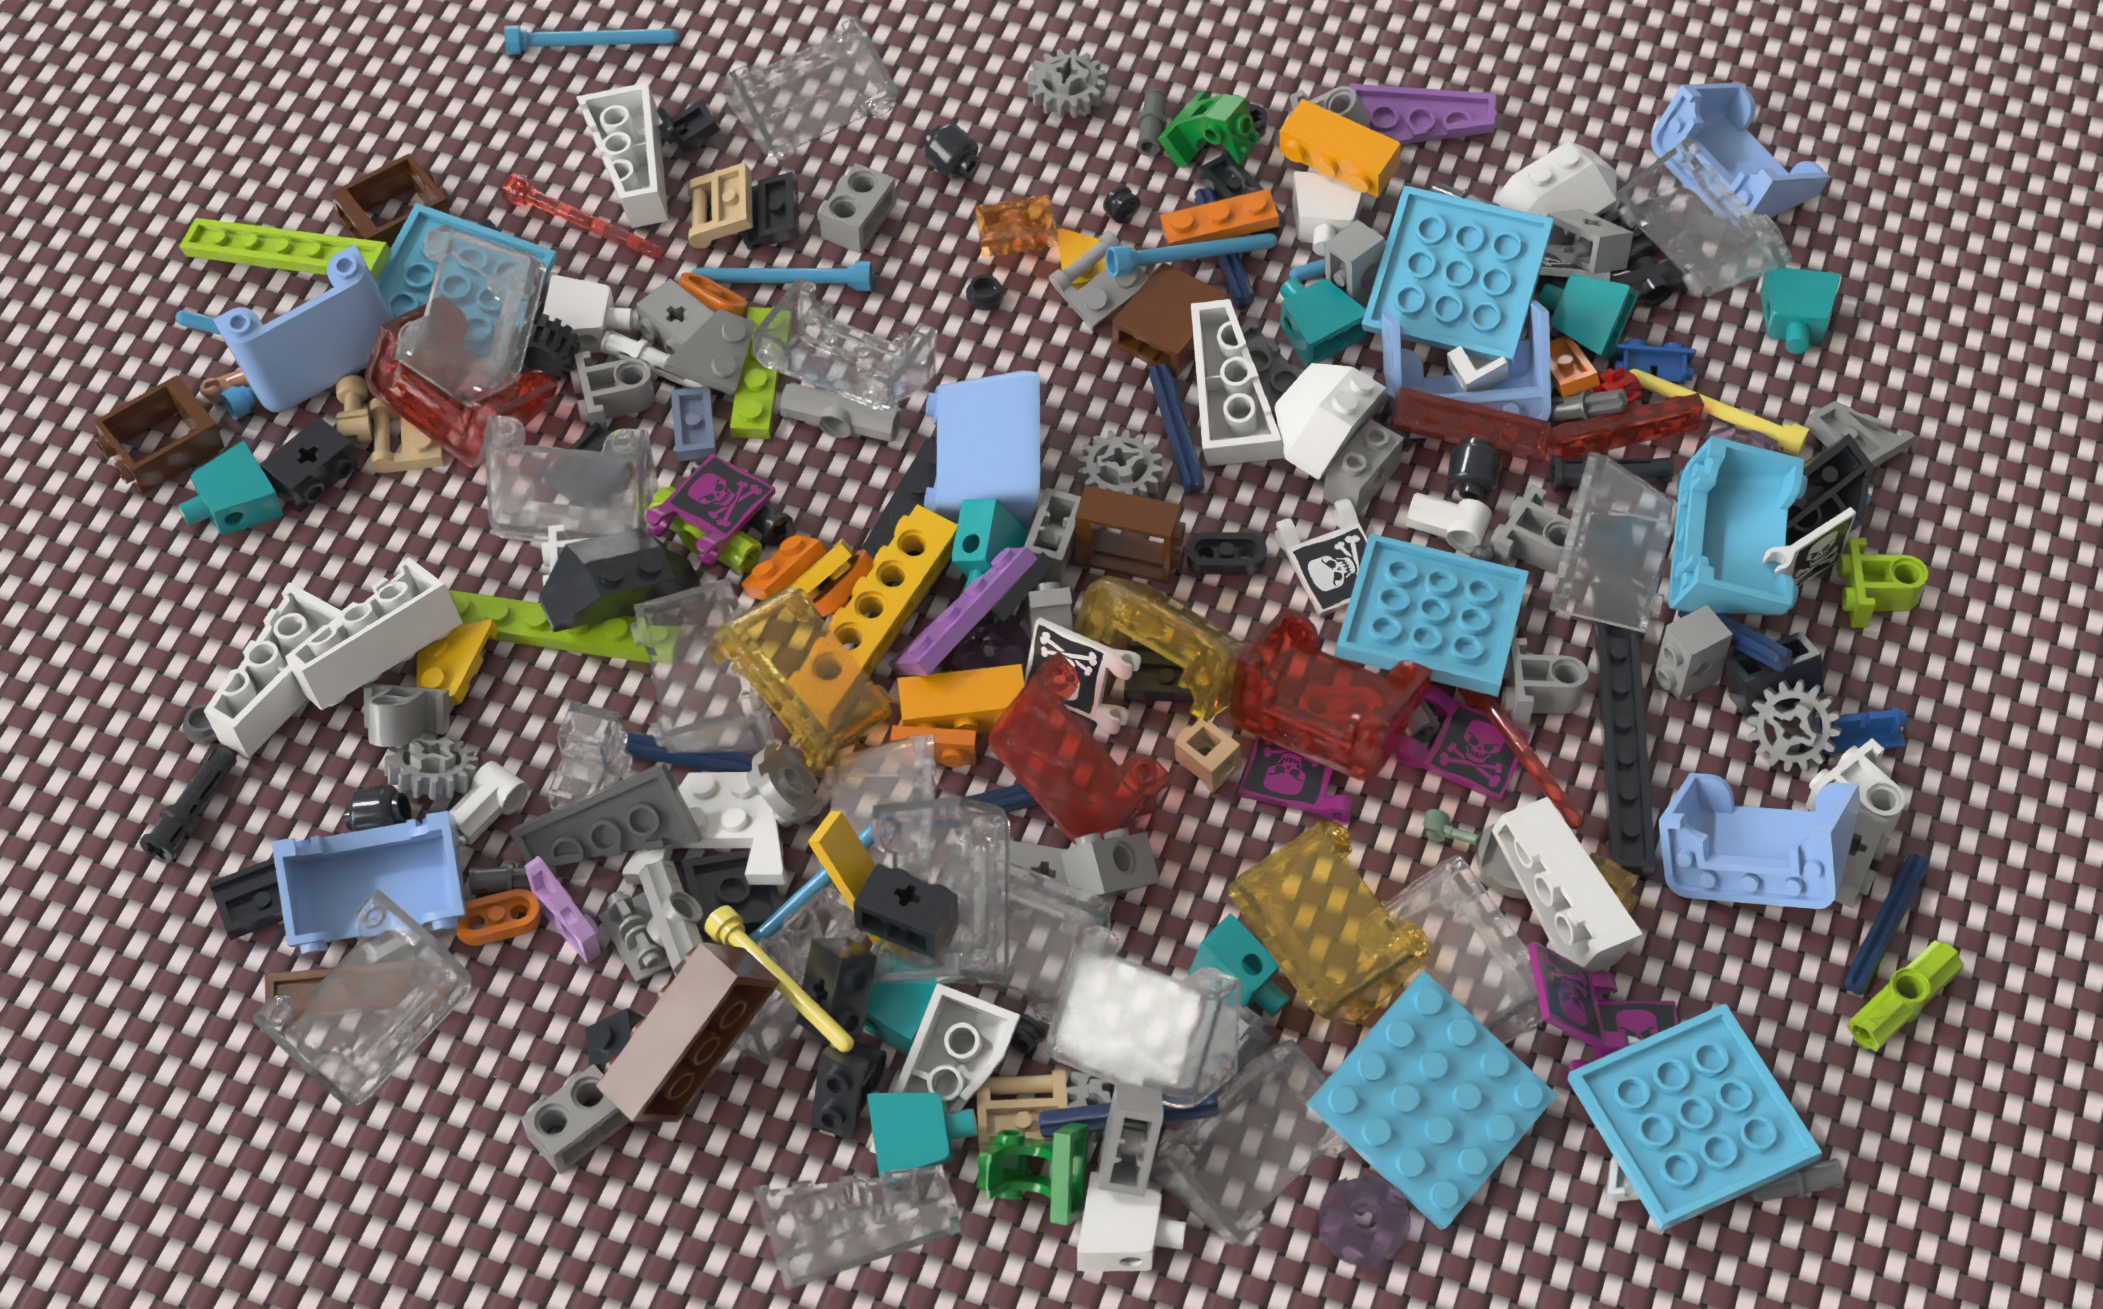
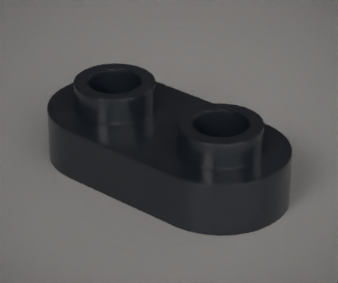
(1226, 553)

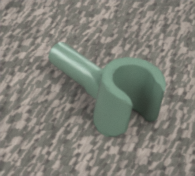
(1437, 828)

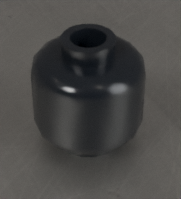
(951, 151)
(1474, 468)
(377, 808)

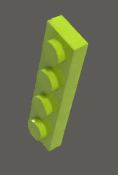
(755, 391)

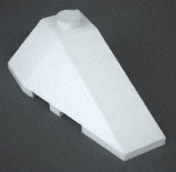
(956, 1047)

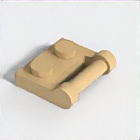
(730, 204)
(417, 448)
(1018, 1113)

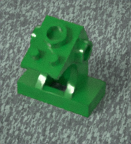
(1211, 119)
(1005, 1169)

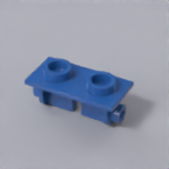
(1669, 360)
(1861, 727)

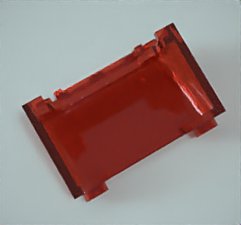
(436, 413)
(1320, 702)
(1065, 763)

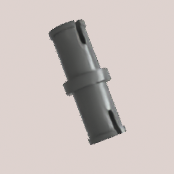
(1151, 122)

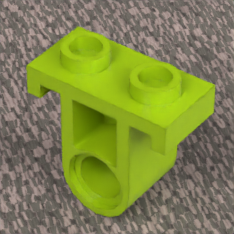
(1878, 582)

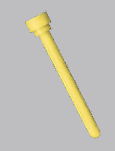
(1788, 437)
(727, 928)

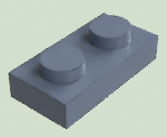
(693, 423)

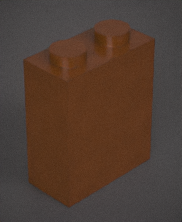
(1159, 318)

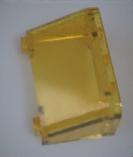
(1169, 629)
(803, 675)
(1328, 925)

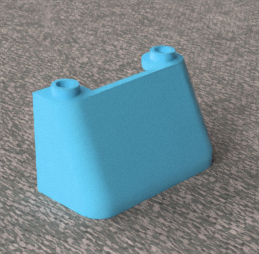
(1726, 519)

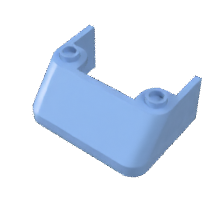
(1523, 392)

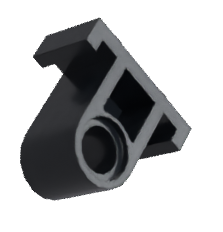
(843, 1087)

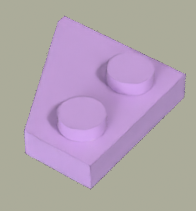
(562, 912)

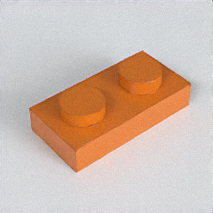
(1570, 368)
(783, 567)
(952, 746)

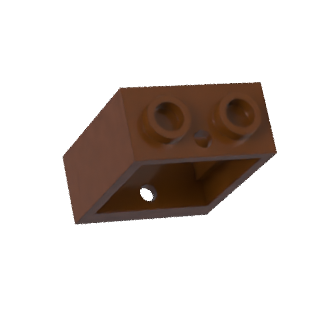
(379, 186)
(147, 411)
(1125, 553)

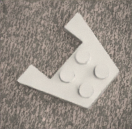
(727, 817)

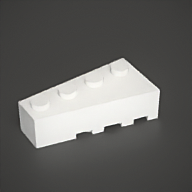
(630, 146)
(1232, 403)
(374, 635)
(263, 688)
(1565, 887)

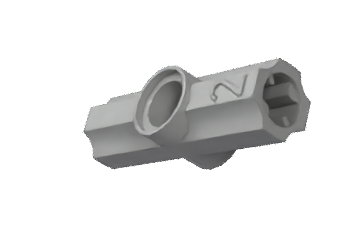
(838, 414)
(673, 912)

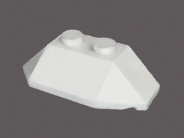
(1562, 181)
(1325, 414)

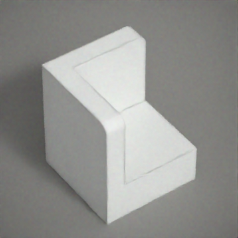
(1476, 372)

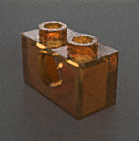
(1016, 226)

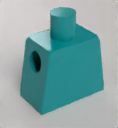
(1798, 305)
(1590, 311)
(1319, 319)
(232, 493)
(982, 534)
(1242, 956)
(897, 1012)
(916, 1129)

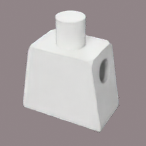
(1323, 207)
(586, 309)
(1123, 1230)

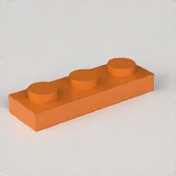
(1220, 219)

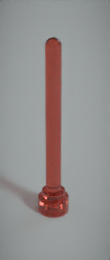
(520, 191)
(1525, 755)

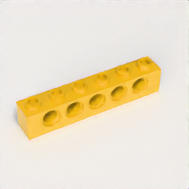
(919, 532)

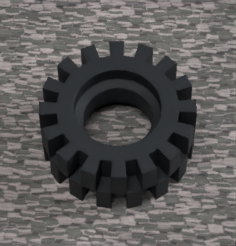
(551, 348)

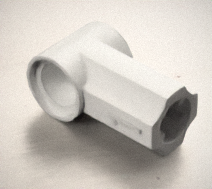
(1459, 523)
(491, 794)

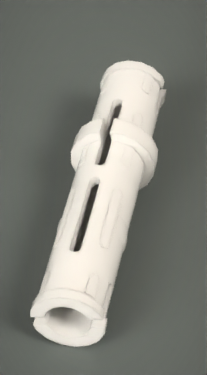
(624, 347)

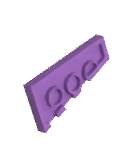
(1426, 114)
(963, 614)

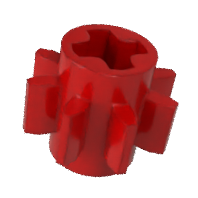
(1620, 379)

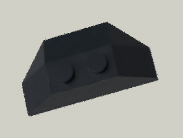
(1835, 482)
(609, 576)

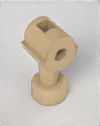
(354, 420)

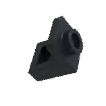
(689, 126)
(610, 1036)

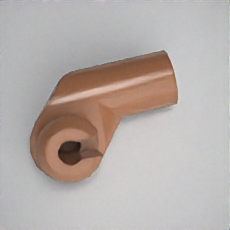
(212, 387)

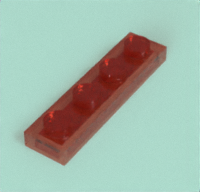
(1459, 420)
(1626, 427)

